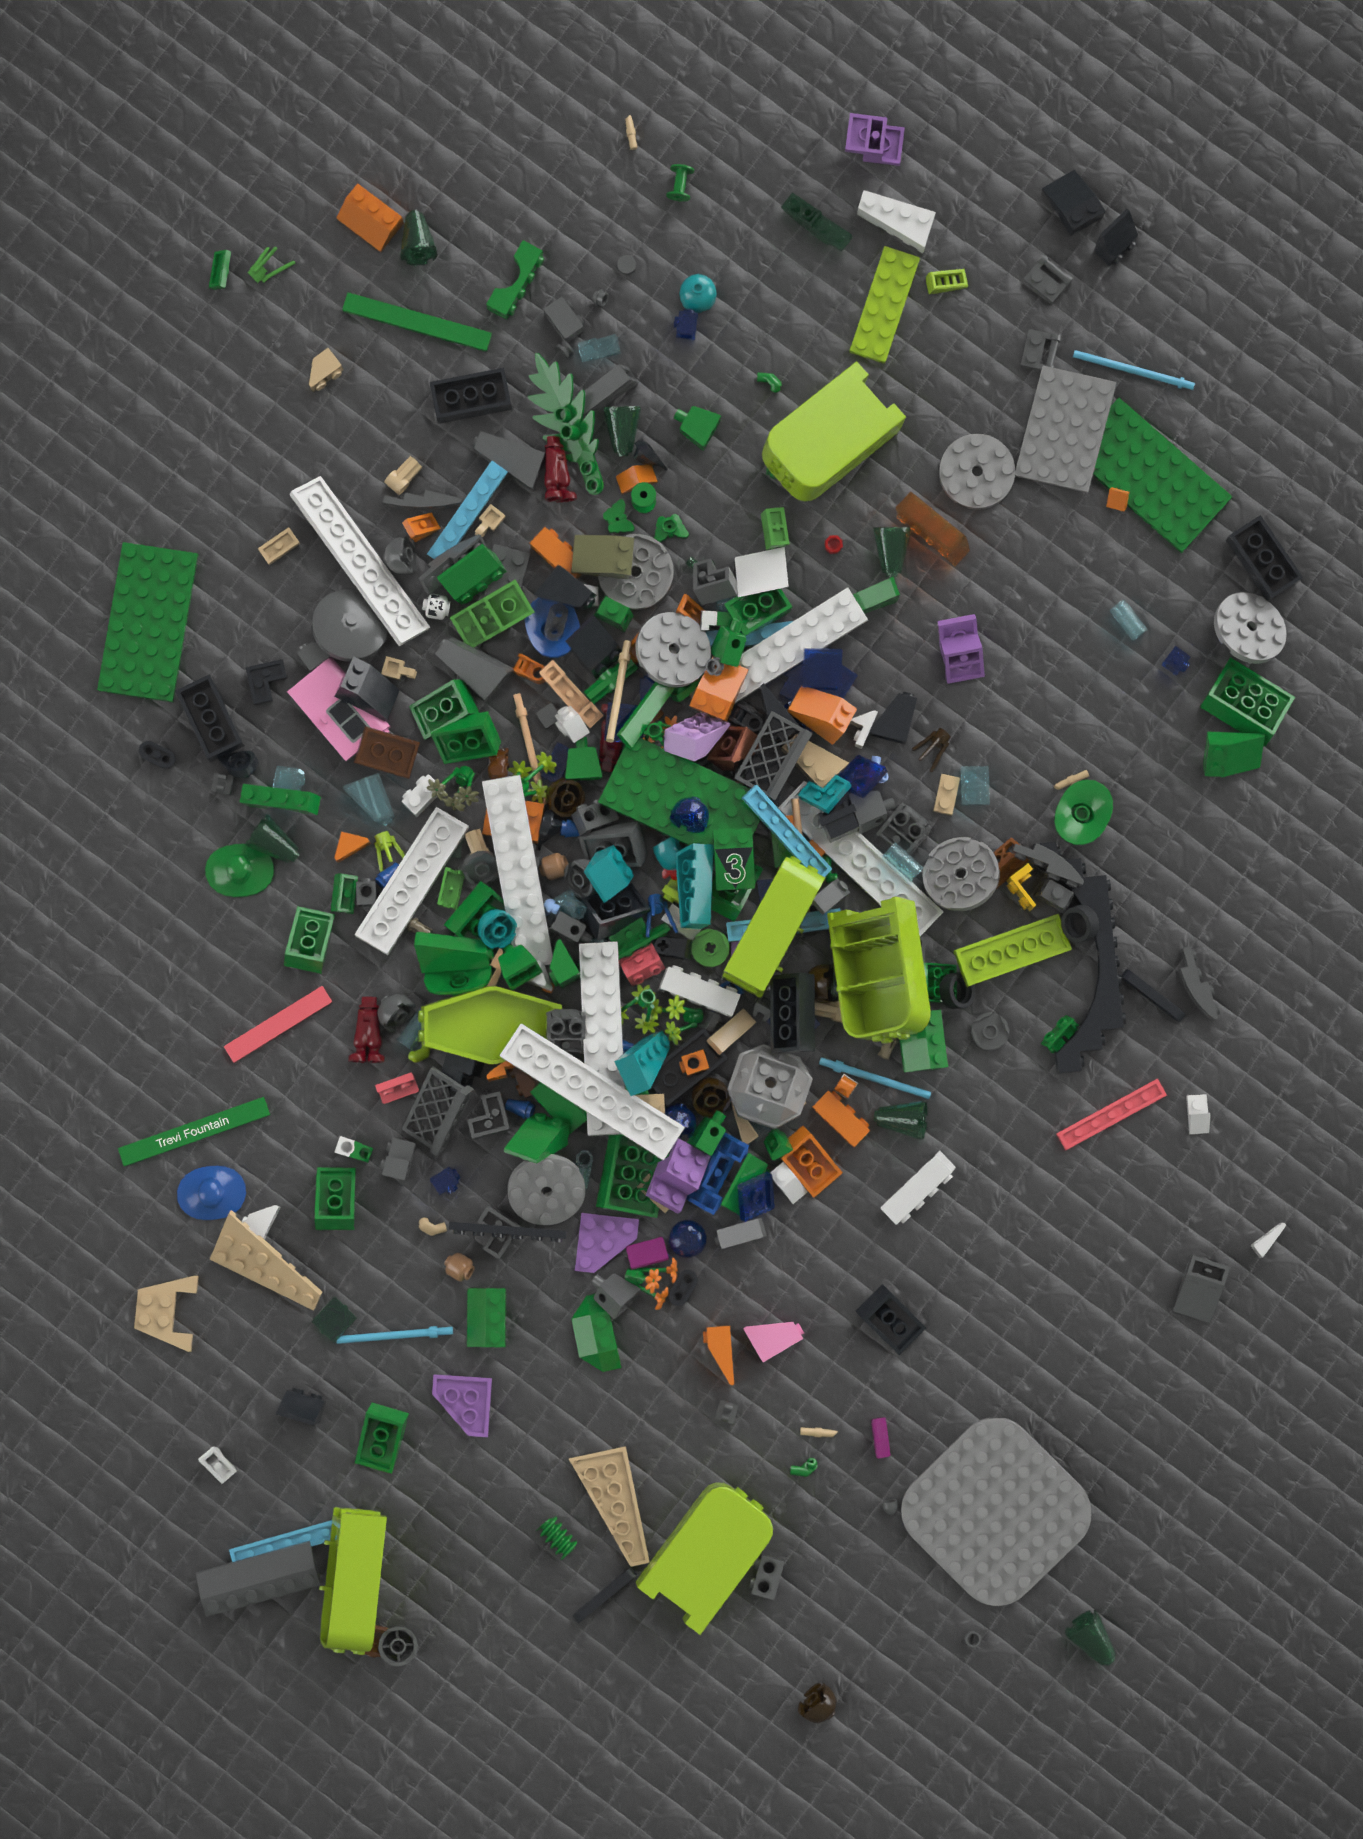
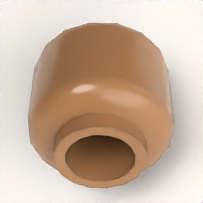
(553, 866)
(459, 1267)

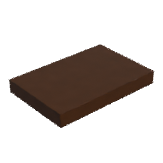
(386, 752)

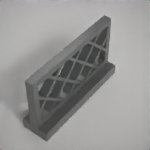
(788, 763)
(448, 1121)

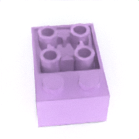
(694, 736)

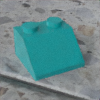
(608, 872)

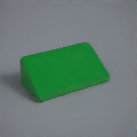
(344, 893)
(777, 1144)

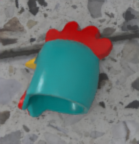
(665, 855)

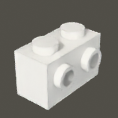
(571, 724)
(419, 798)

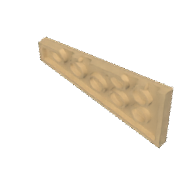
(257, 1260)
(612, 1490)

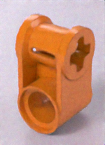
(526, 667)

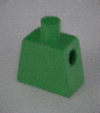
(698, 425)
(614, 613)
(729, 643)
(583, 762)
(518, 965)
(706, 1140)

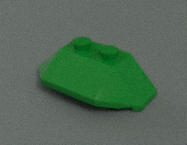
(595, 1335)

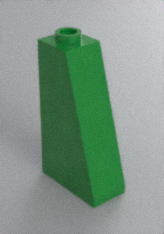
(450, 953)

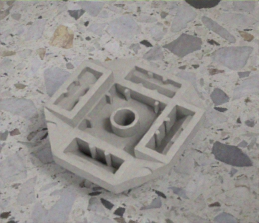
(763, 1104)

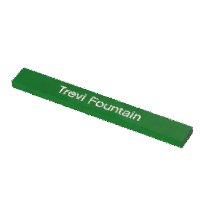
(194, 1131)

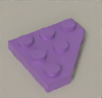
(602, 1239)
(466, 1401)

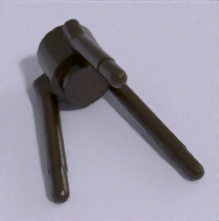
(940, 738)

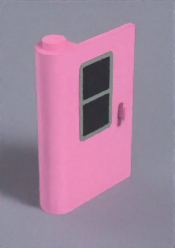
(335, 719)

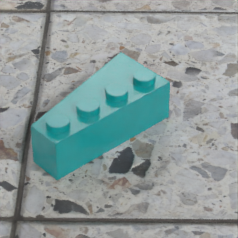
(694, 884)
(642, 1062)

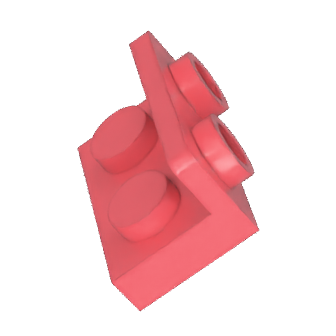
(642, 965)
(397, 1088)

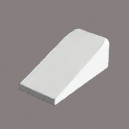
(1264, 1243)

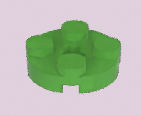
(715, 938)

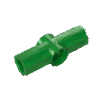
(607, 682)

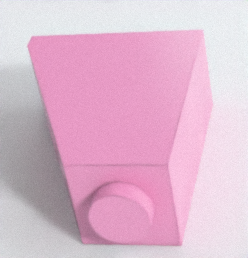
(773, 1338)

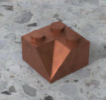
(732, 748)

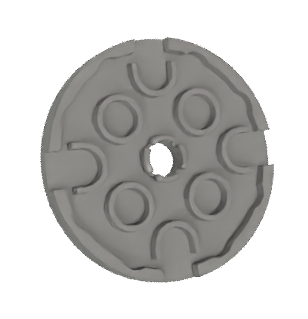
(973, 490)
(653, 581)
(1248, 645)
(658, 661)
(957, 855)
(552, 1207)

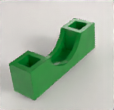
(504, 300)
(280, 798)

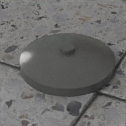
(347, 626)

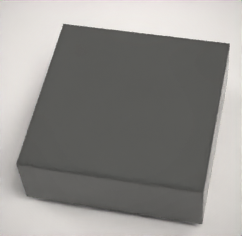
(547, 716)

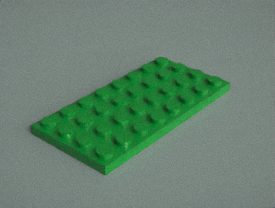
(1160, 479)
(147, 622)
(652, 781)

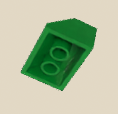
(472, 574)
(467, 916)
(562, 967)
(926, 1048)
(559, 1107)
(750, 1168)
(486, 1317)

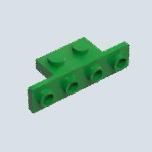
(634, 937)

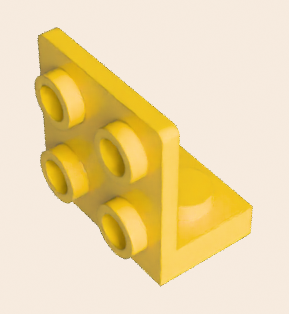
(1014, 886)

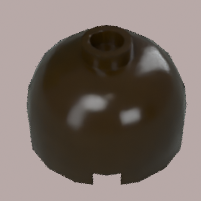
(564, 796)
(823, 977)
(710, 1095)
(819, 1704)

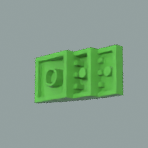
(492, 614)

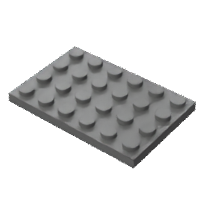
(1065, 429)

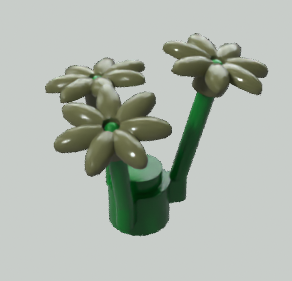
(463, 777)

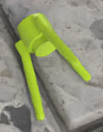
(385, 841)

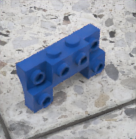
(718, 1167)

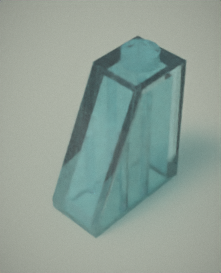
(372, 798)

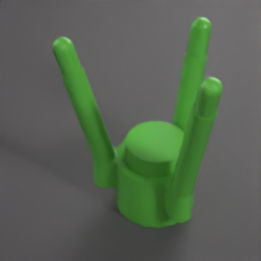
(258, 272)

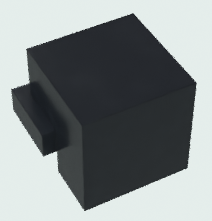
(839, 822)
(461, 1069)

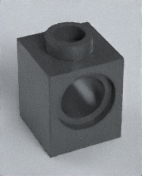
(366, 901)

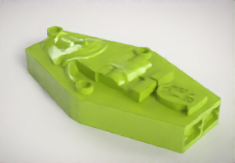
(481, 1022)

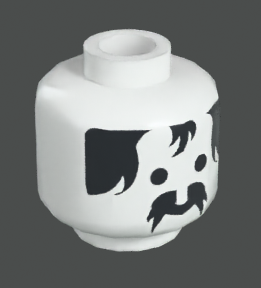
(436, 606)

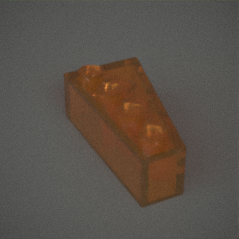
(933, 528)

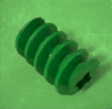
(557, 1537)

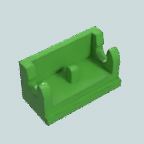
(774, 528)
(451, 889)

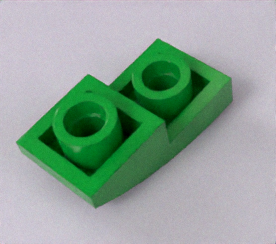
(682, 692)

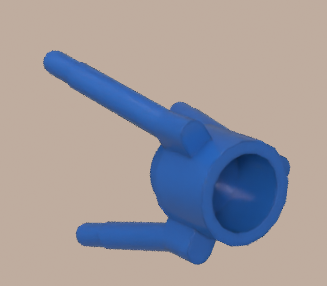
(656, 906)

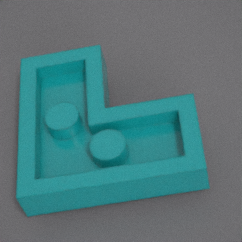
(825, 797)

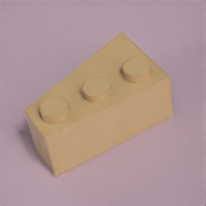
(817, 763)

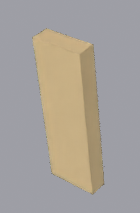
(731, 1031)

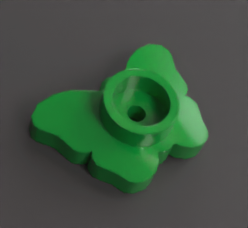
(617, 511)
(677, 528)

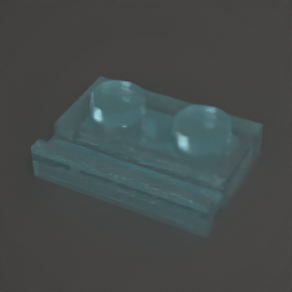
(974, 785)

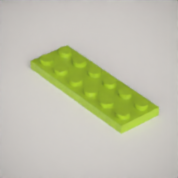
(884, 305)
(1012, 950)

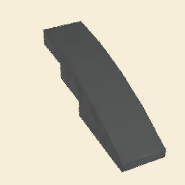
(430, 502)

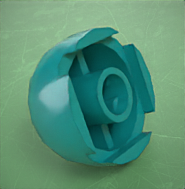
(698, 293)
(497, 928)

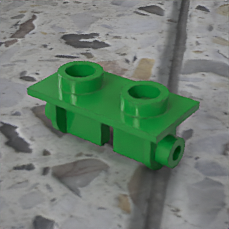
(1053, 1039)

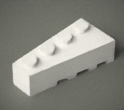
(897, 218)
(699, 991)
(918, 1187)

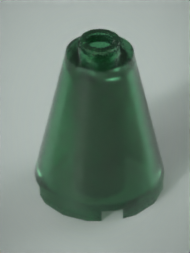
(417, 241)
(622, 427)
(892, 548)
(272, 841)
(904, 1118)
(1092, 1637)

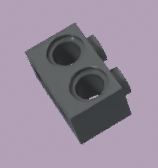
(596, 819)
(771, 1578)

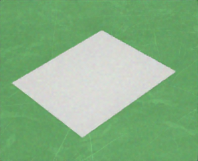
(761, 572)

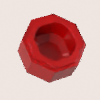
(833, 544)

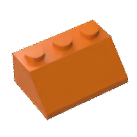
(369, 217)

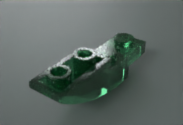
(816, 223)

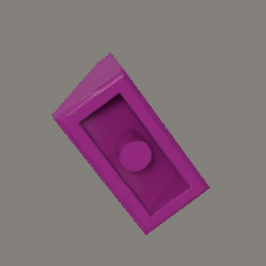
(647, 1253)
(880, 1437)

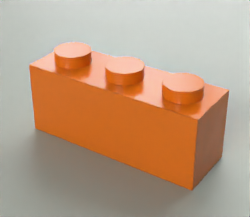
(553, 550)
(841, 1118)

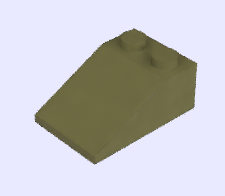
(603, 555)

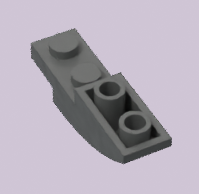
(446, 560)
(1056, 868)
(1199, 992)

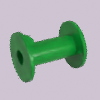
(678, 193)
(643, 497)

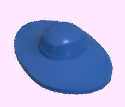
(535, 629)
(211, 1192)

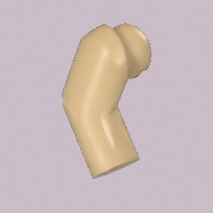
(430, 1228)

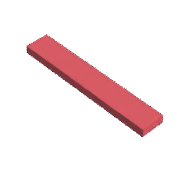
(278, 1024)
(1111, 1114)

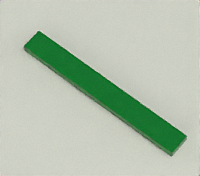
(417, 322)

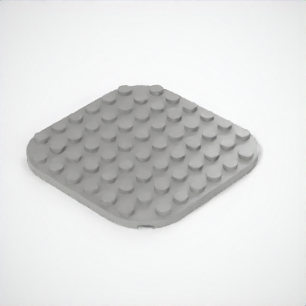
(996, 1511)

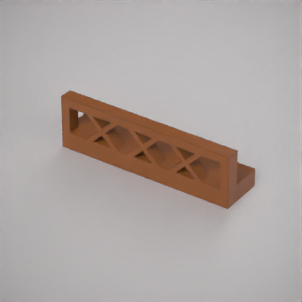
(1008, 863)

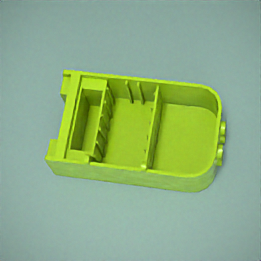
(829, 435)
(773, 926)
(880, 971)
(708, 1553)
(352, 1580)

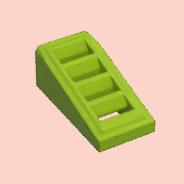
(931, 284)

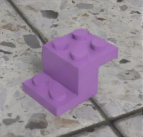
(874, 139)
(961, 648)
(678, 1176)

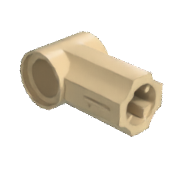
(400, 479)
(475, 841)
(829, 1010)

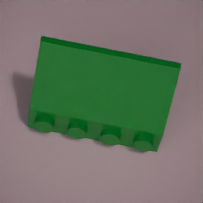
(1247, 701)
(623, 1170)

